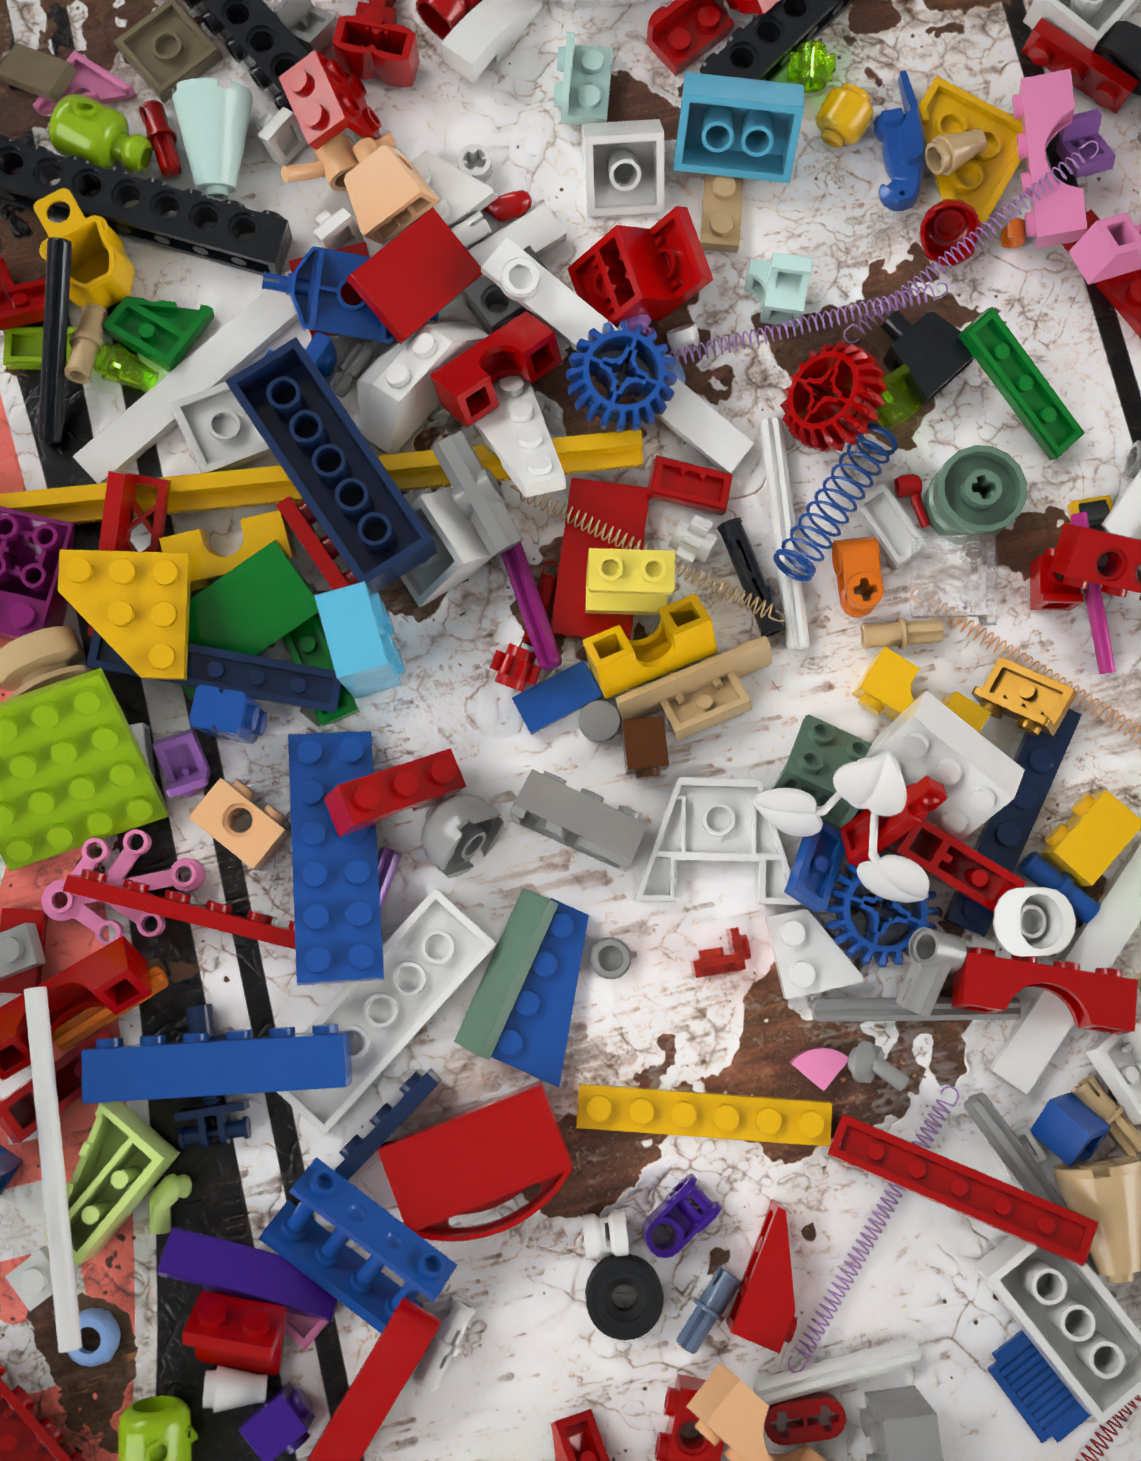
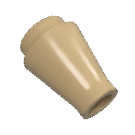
(953, 150)

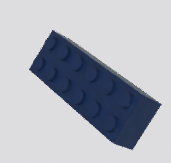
(332, 466)

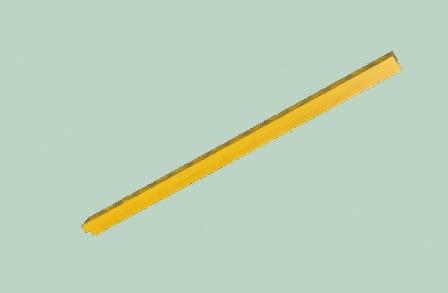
(272, 485)

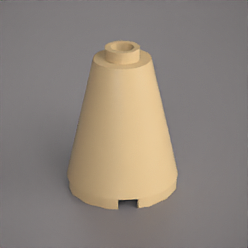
(1112, 1196)

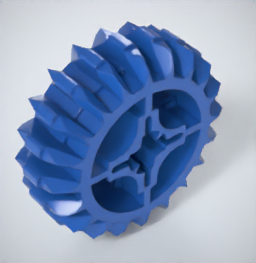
(606, 370)
(873, 926)

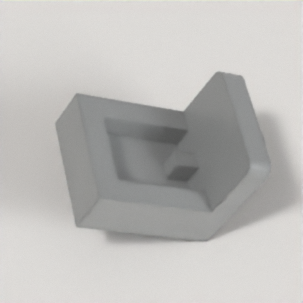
(307, 23)

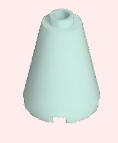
(213, 131)

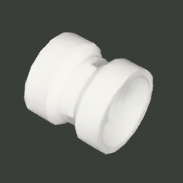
(595, 1235)

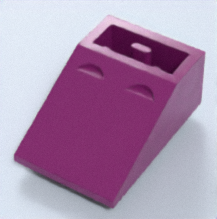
(31, 572)

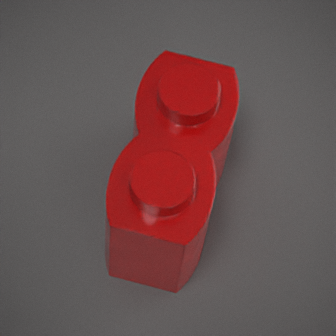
(376, 51)

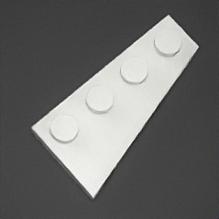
(521, 438)

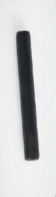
(54, 340)

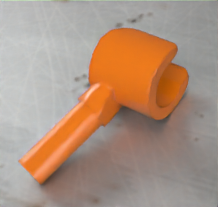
(1013, 234)

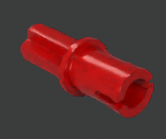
(161, 137)

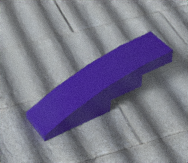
(243, 1273)

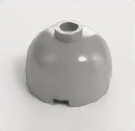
(458, 830)

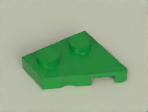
(157, 328)

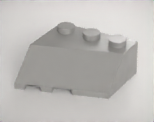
(578, 819)

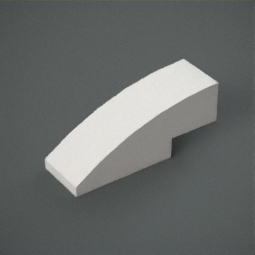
(486, 34)

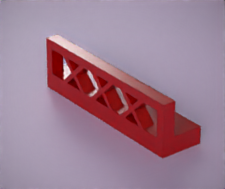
(119, 512)

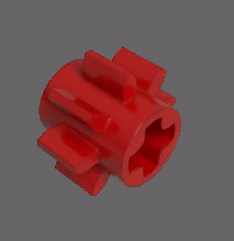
(515, 667)

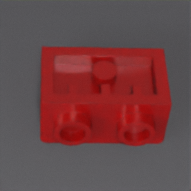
(686, 31)

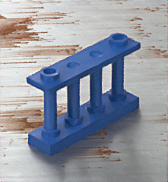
(339, 1268)

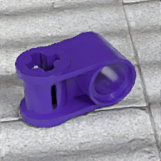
(681, 1215)

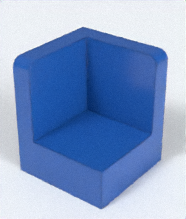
(1070, 1129)

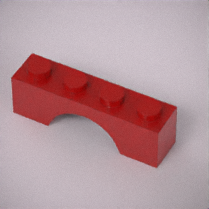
(107, 978)
(1096, 1000)

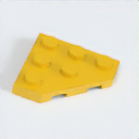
(986, 175)
(134, 604)

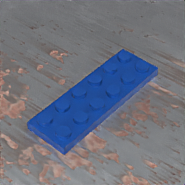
(332, 875)

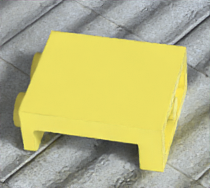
(628, 581)

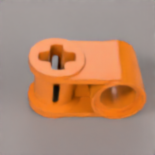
(858, 567)

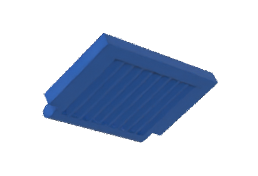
(1036, 1389)

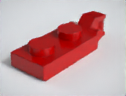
(921, 797)

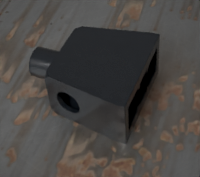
(929, 350)

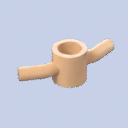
(333, 162)

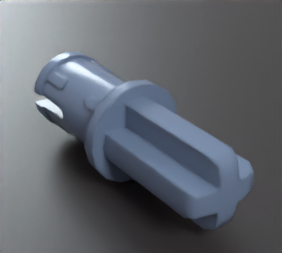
(708, 1309)

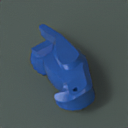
(902, 149)

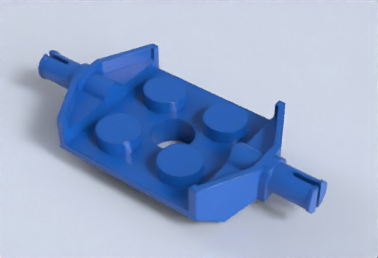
(318, 300)

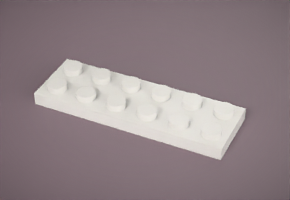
(421, 971)

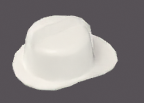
(1034, 921)

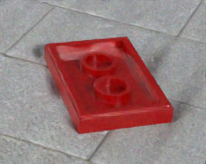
(415, 275)

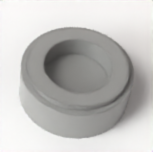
(599, 721)
(610, 958)

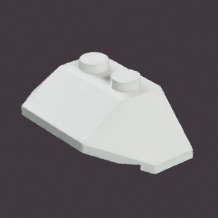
(397, 385)

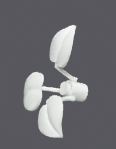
(865, 784)

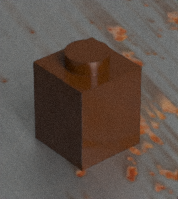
(645, 747)

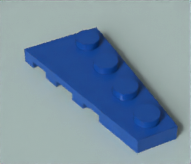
(542, 1013)

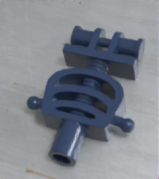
(202, 1020)

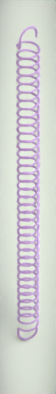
(977, 235)
(808, 323)
(865, 1236)

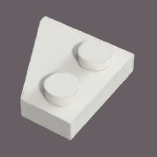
(457, 191)
(807, 955)

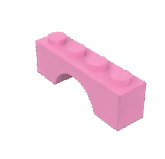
(1045, 109)
(1108, 249)

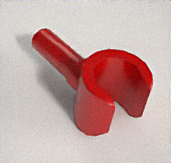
(911, 486)

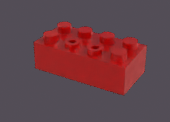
(478, 1164)

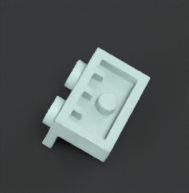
(585, 82)

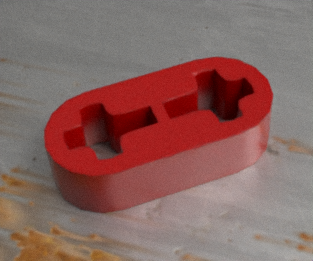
(805, 1429)

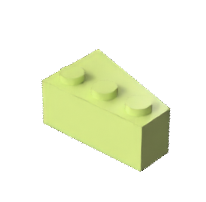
(113, 1176)

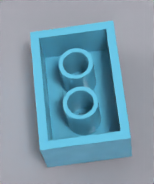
(738, 127)
(360, 639)

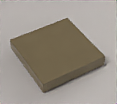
(168, 49)

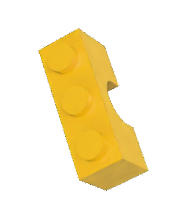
(208, 564)
(679, 640)
(887, 690)

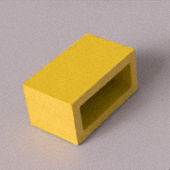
(1091, 837)

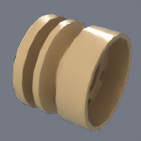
(40, 660)

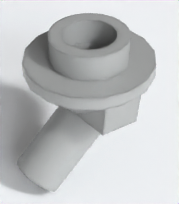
(868, 1060)

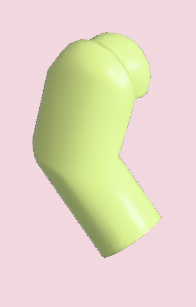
(162, 1199)

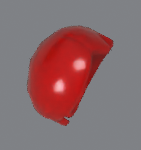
(947, 225)

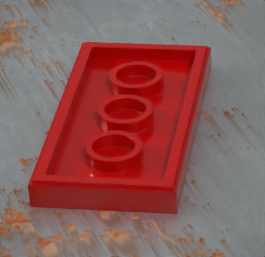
(617, 506)

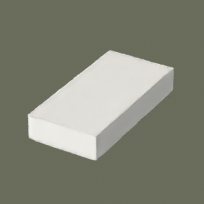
(889, 523)

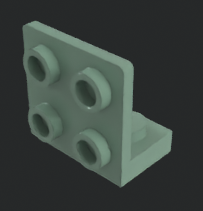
(813, 762)

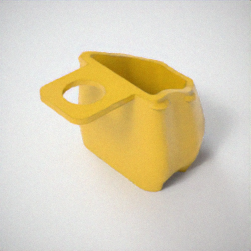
(99, 261)

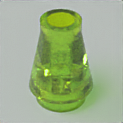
(123, 367)

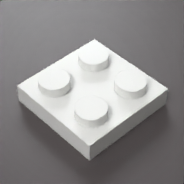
(218, 429)

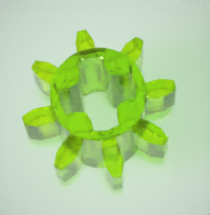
(812, 66)

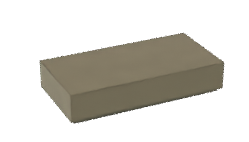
(37, 72)

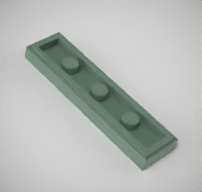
(506, 973)

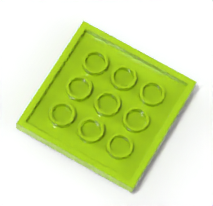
(70, 771)

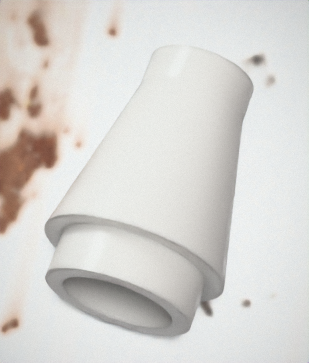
(233, 1388)

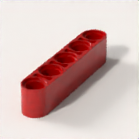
(377, 1384)

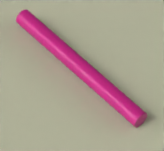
(1097, 614)

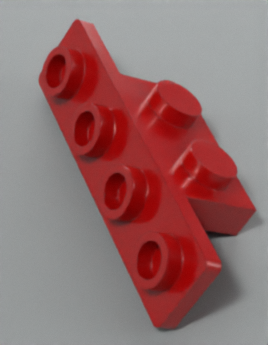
(21, 1433)

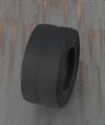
(630, 1321)

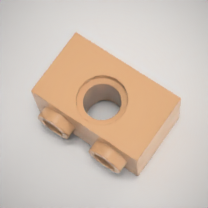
(217, 817)

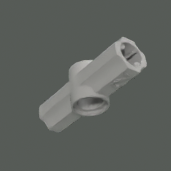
(477, 493)

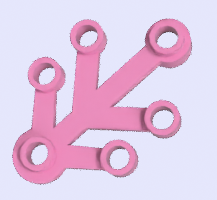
(76, 904)

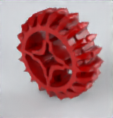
(833, 397)

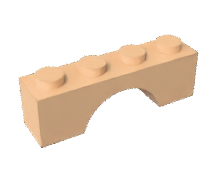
(737, 1416)

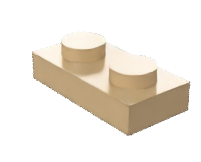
(721, 213)

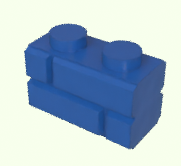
(227, 714)

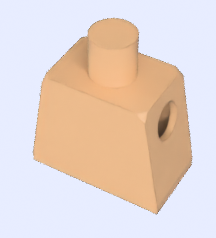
(385, 191)

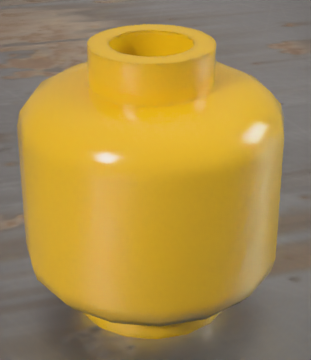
(844, 115)

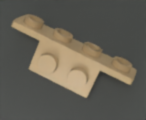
(701, 693)

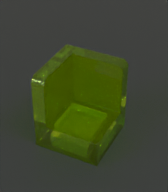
(898, 399)

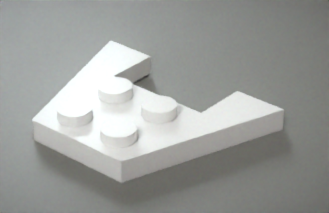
(720, 824)

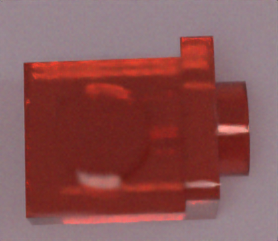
(715, 962)

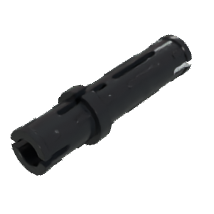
(734, 536)

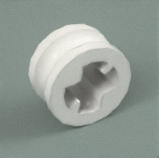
(472, 153)

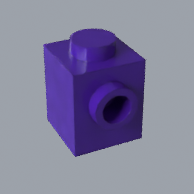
(279, 1423)

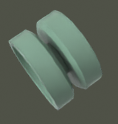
(975, 493)

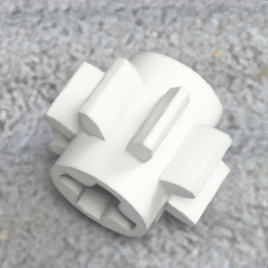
(693, 541)

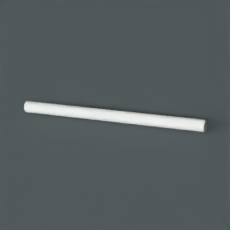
(52, 1170)

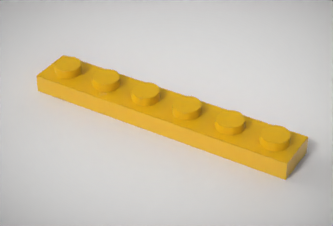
(704, 1114)

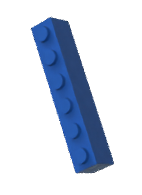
(216, 1066)

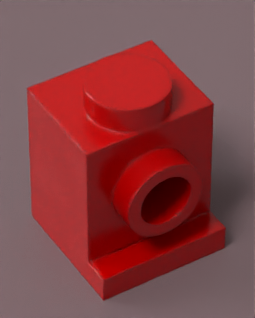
(1047, 590)

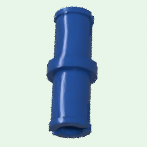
(1047, 876)

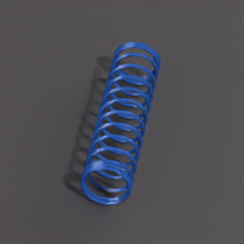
(806, 563)

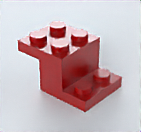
(643, 269)

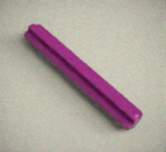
(531, 608)

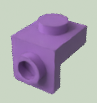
(1082, 130)
(183, 763)

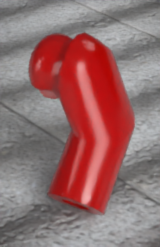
(509, 206)

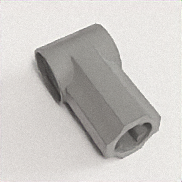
(932, 958)

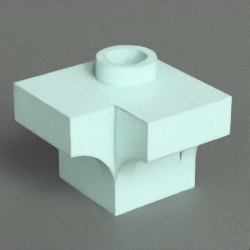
(780, 286)

